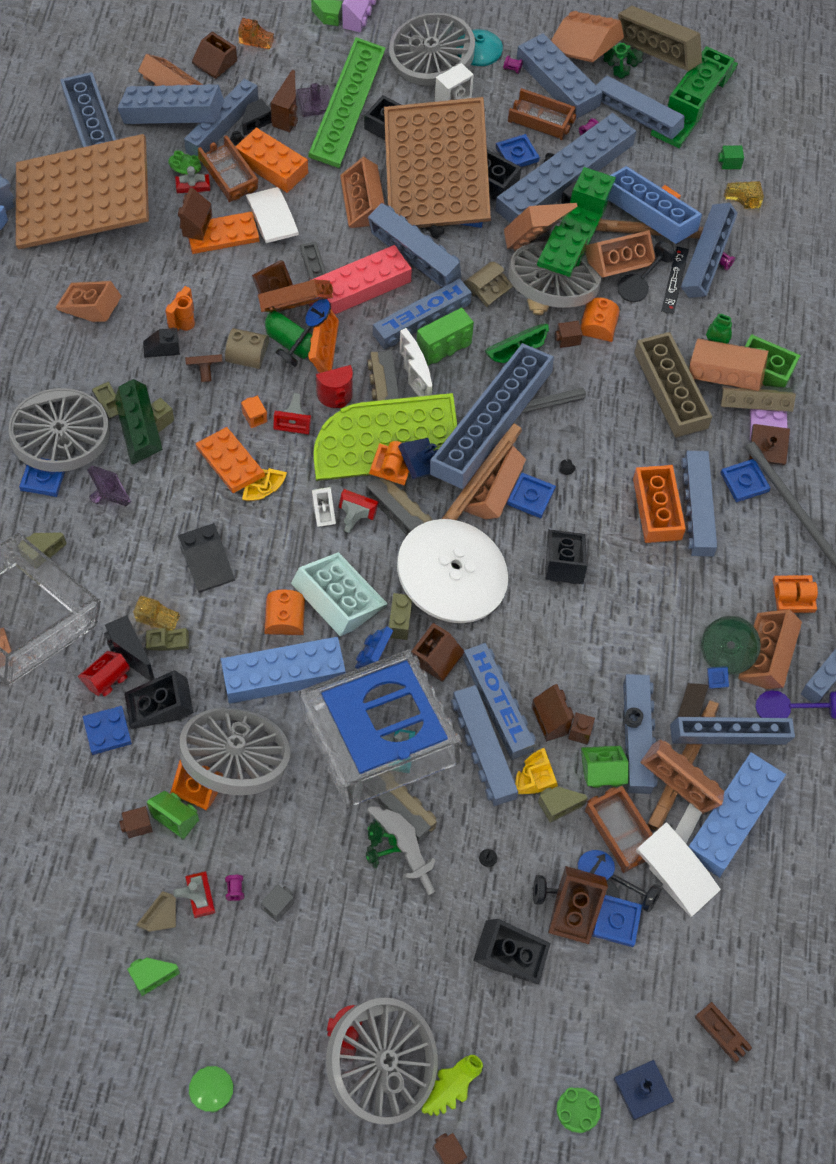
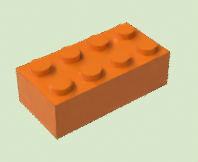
(273, 160)
(659, 504)

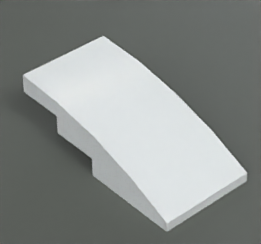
(272, 215)
(415, 365)
(678, 869)

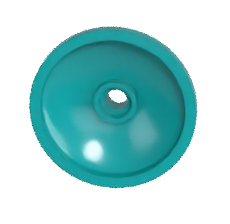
(487, 47)

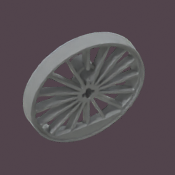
(425, 49)
(543, 279)
(59, 430)
(234, 748)
(381, 1050)

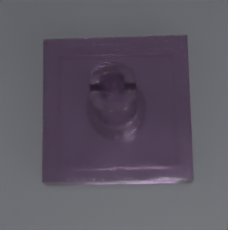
(314, 99)
(107, 487)

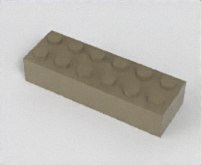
(661, 38)
(672, 384)

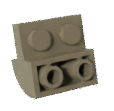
(489, 283)

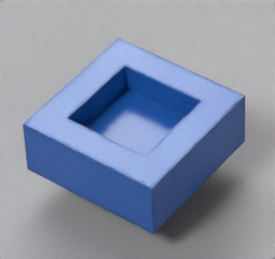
(718, 677)

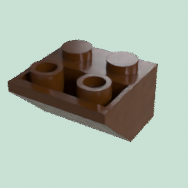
(214, 55)
(194, 215)
(438, 652)
(552, 713)

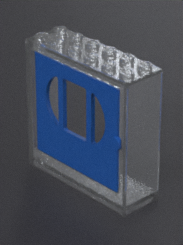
(380, 762)

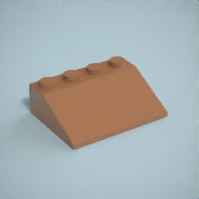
(587, 35)
(535, 222)

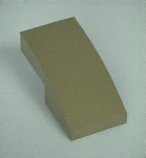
(106, 397)
(165, 640)

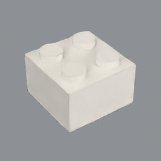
(454, 84)

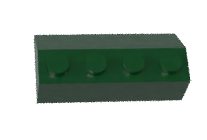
(137, 421)

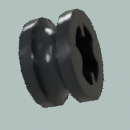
(633, 724)

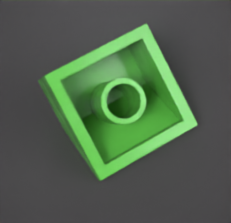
(604, 766)
(173, 813)

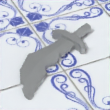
(407, 842)

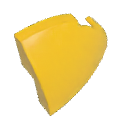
(264, 486)
(536, 774)

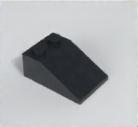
(206, 557)
(566, 557)
(124, 640)
(159, 701)
(511, 951)

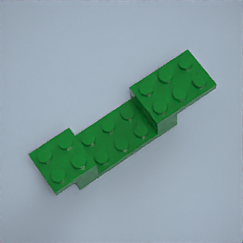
(695, 90)
(569, 240)

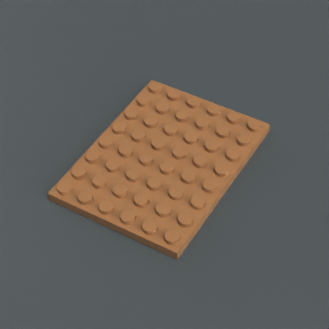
(438, 162)
(81, 191)

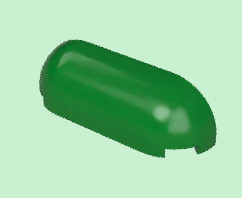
(287, 333)
(504, 350)

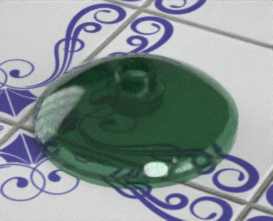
(733, 629)

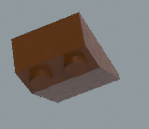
(284, 105)
(577, 904)

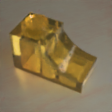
(747, 193)
(155, 614)

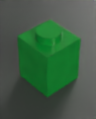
(731, 157)

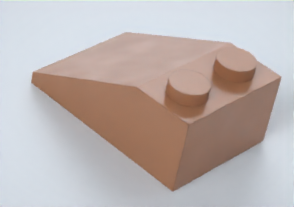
(90, 300)

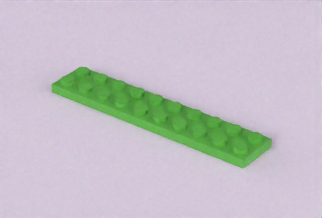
(347, 103)

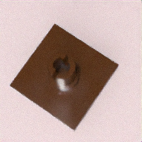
(272, 277)
(204, 363)
(772, 442)

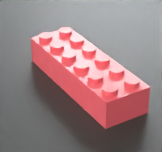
(367, 278)

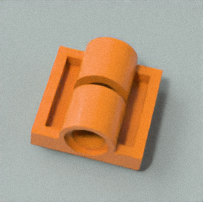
(180, 311)
(389, 463)
(795, 593)

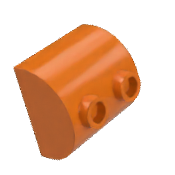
(600, 319)
(284, 613)
(191, 790)

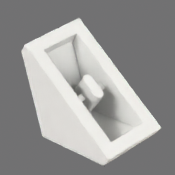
(323, 506)

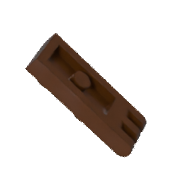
(723, 1032)

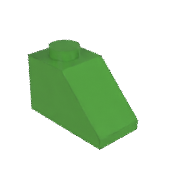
(328, 11)
(151, 973)

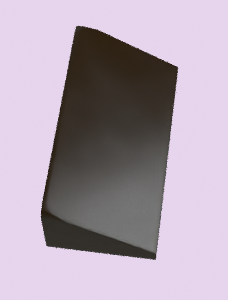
(693, 700)

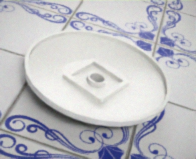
(448, 592)

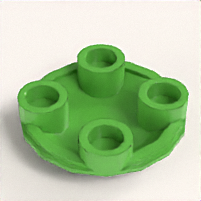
(181, 161)
(211, 1089)
(578, 1110)

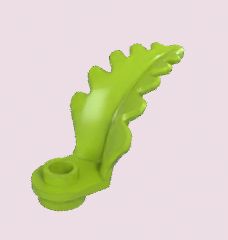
(452, 1085)

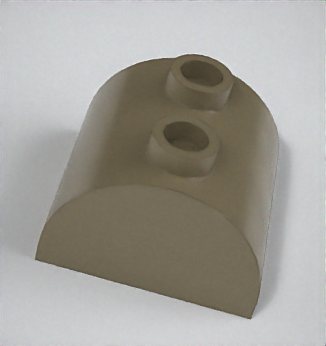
(246, 348)

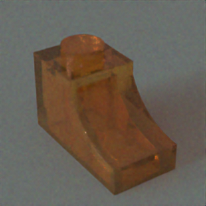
(254, 35)

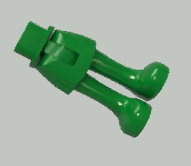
(720, 329)

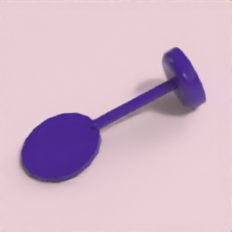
(777, 705)

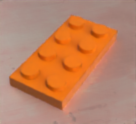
(226, 233)
(323, 343)
(230, 460)

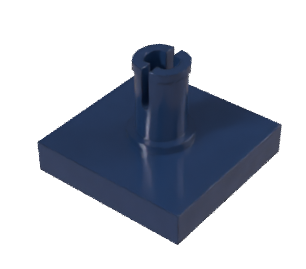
(418, 456)
(643, 1090)

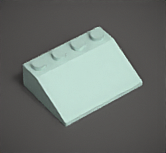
(338, 593)

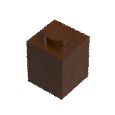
(568, 334)
(581, 728)
(136, 822)
(449, 1150)

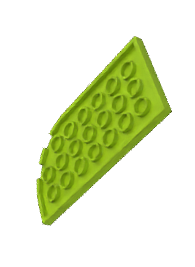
(354, 433)

